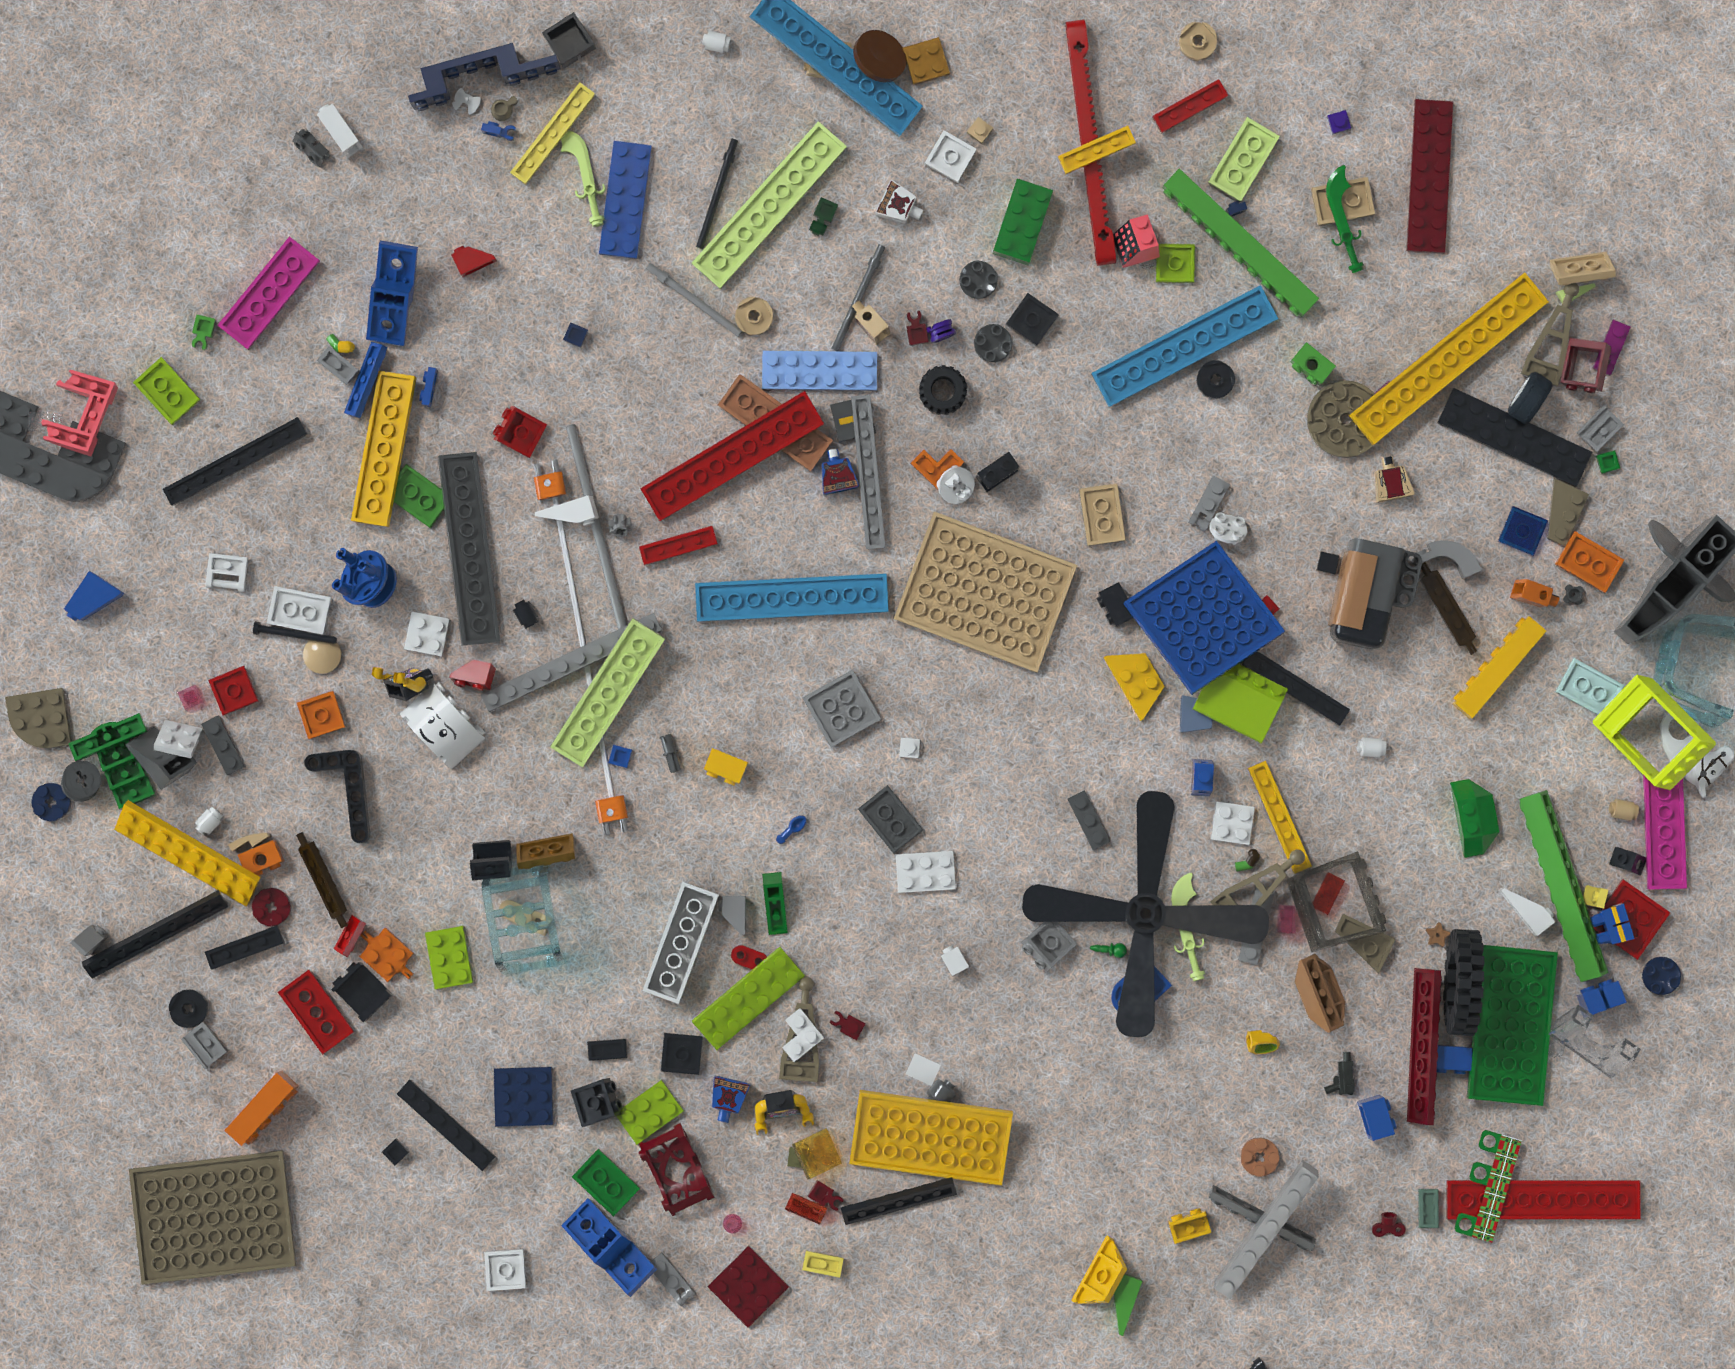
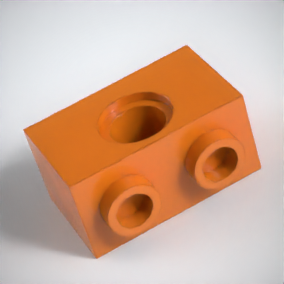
(270, 850)

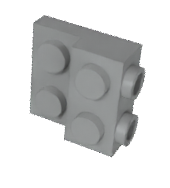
(1048, 944)

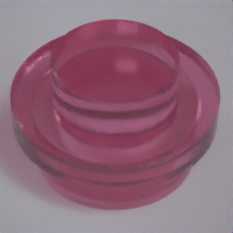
(732, 1223)

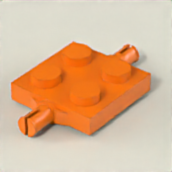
(386, 954)

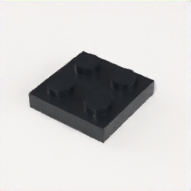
(1032, 319)
(681, 1053)

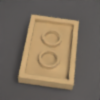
(1355, 202)
(1582, 268)
(1102, 514)

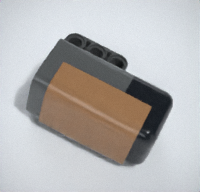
(1368, 589)

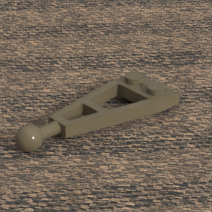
(1548, 370)
(1224, 898)
(799, 1069)

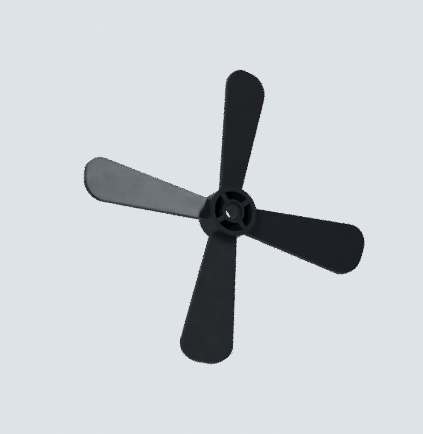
(1231, 922)

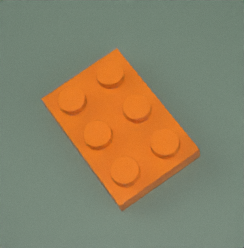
(1589, 562)

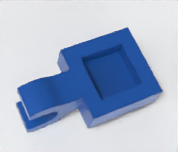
(494, 130)

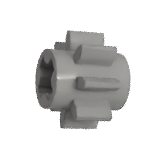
(620, 525)

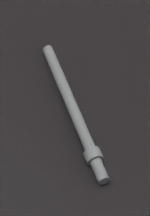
(664, 277)

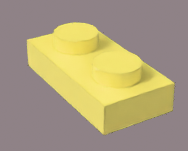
(822, 1263)

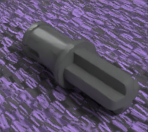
(670, 753)

